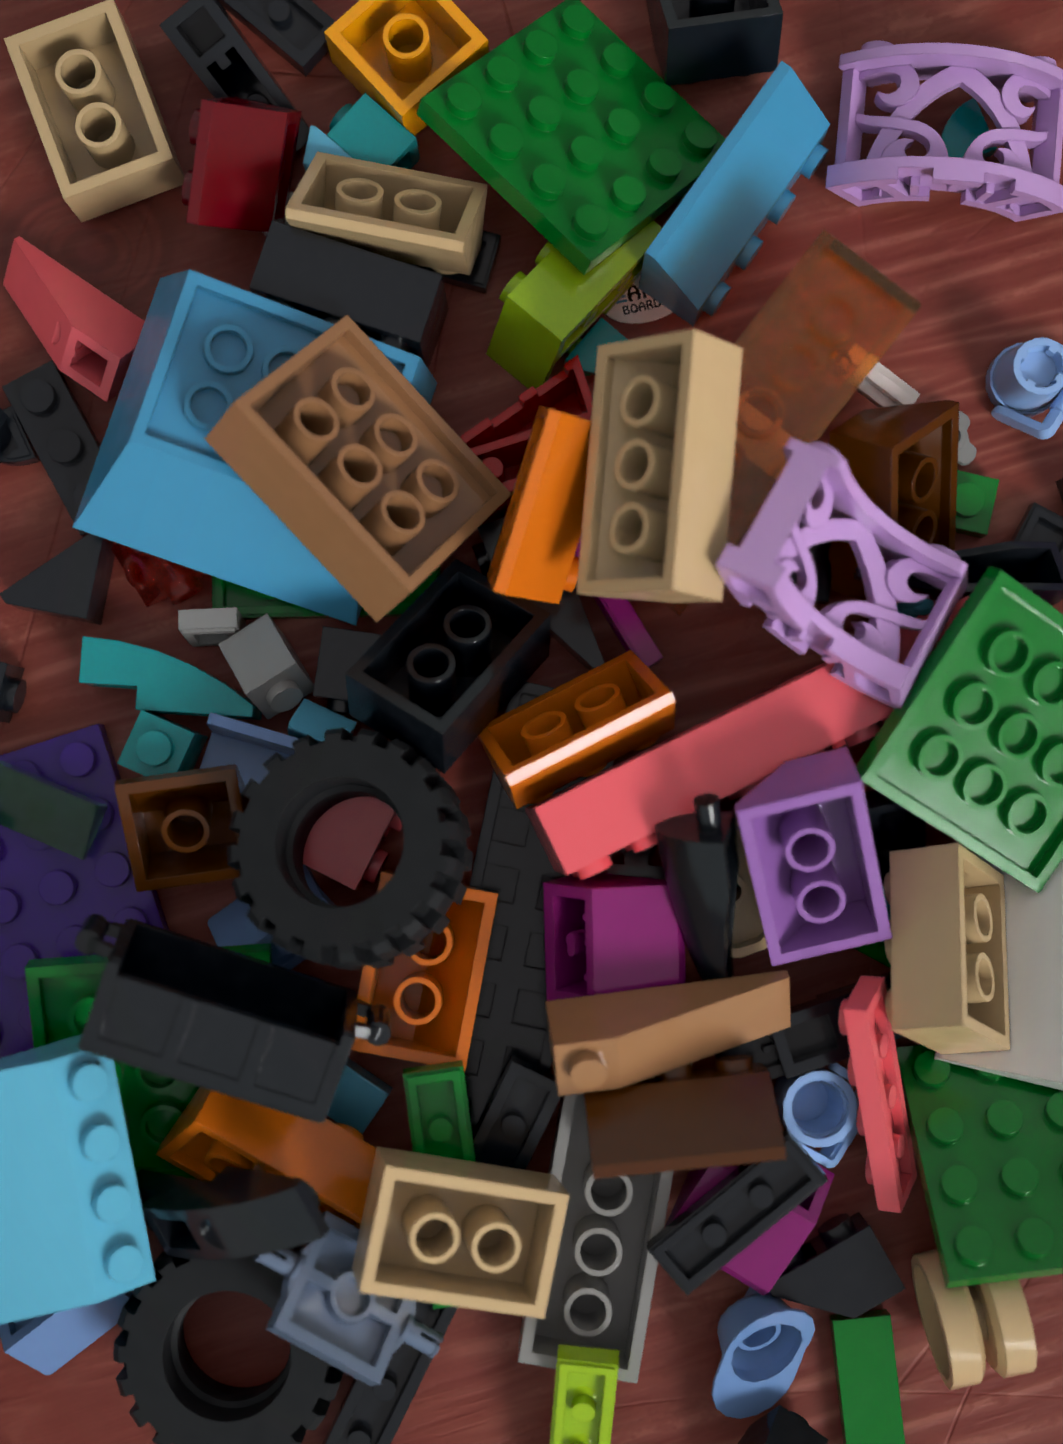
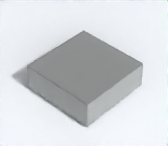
(209, 625)

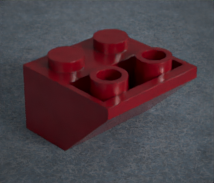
(240, 163)

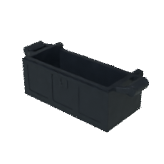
(222, 1018)

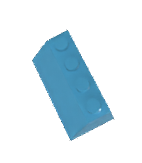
(735, 198)

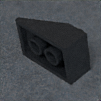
(715, 38)

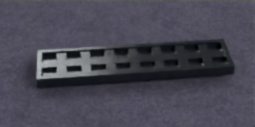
(513, 987)

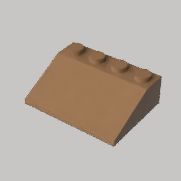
(358, 466)

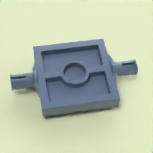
(330, 1317)

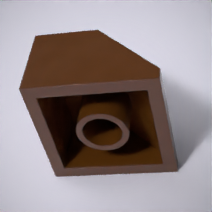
(180, 825)

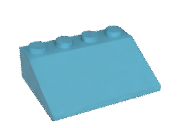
(66, 1185)

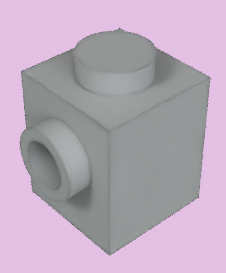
(267, 667)

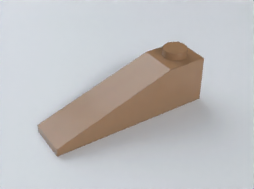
(648, 1031)

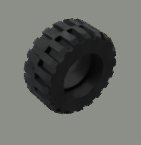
(290, 804)
(185, 1401)

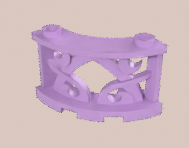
(1015, 188)
(780, 543)

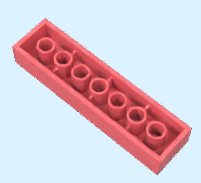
(716, 757)

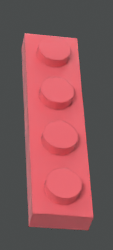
(882, 1106)

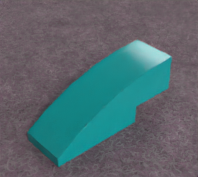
(161, 681)

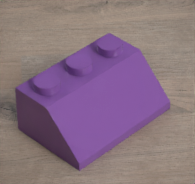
(813, 858)

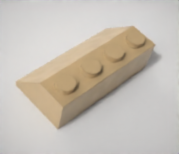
(660, 468)

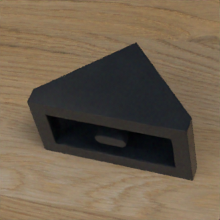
(69, 584)

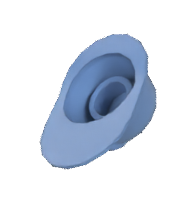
(760, 1353)

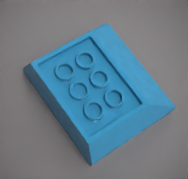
(160, 479)

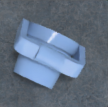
(1026, 383)
(819, 1111)

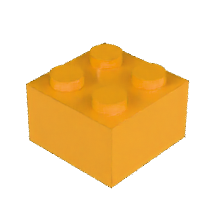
(403, 51)

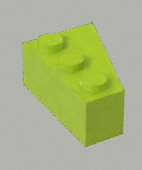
(557, 304)

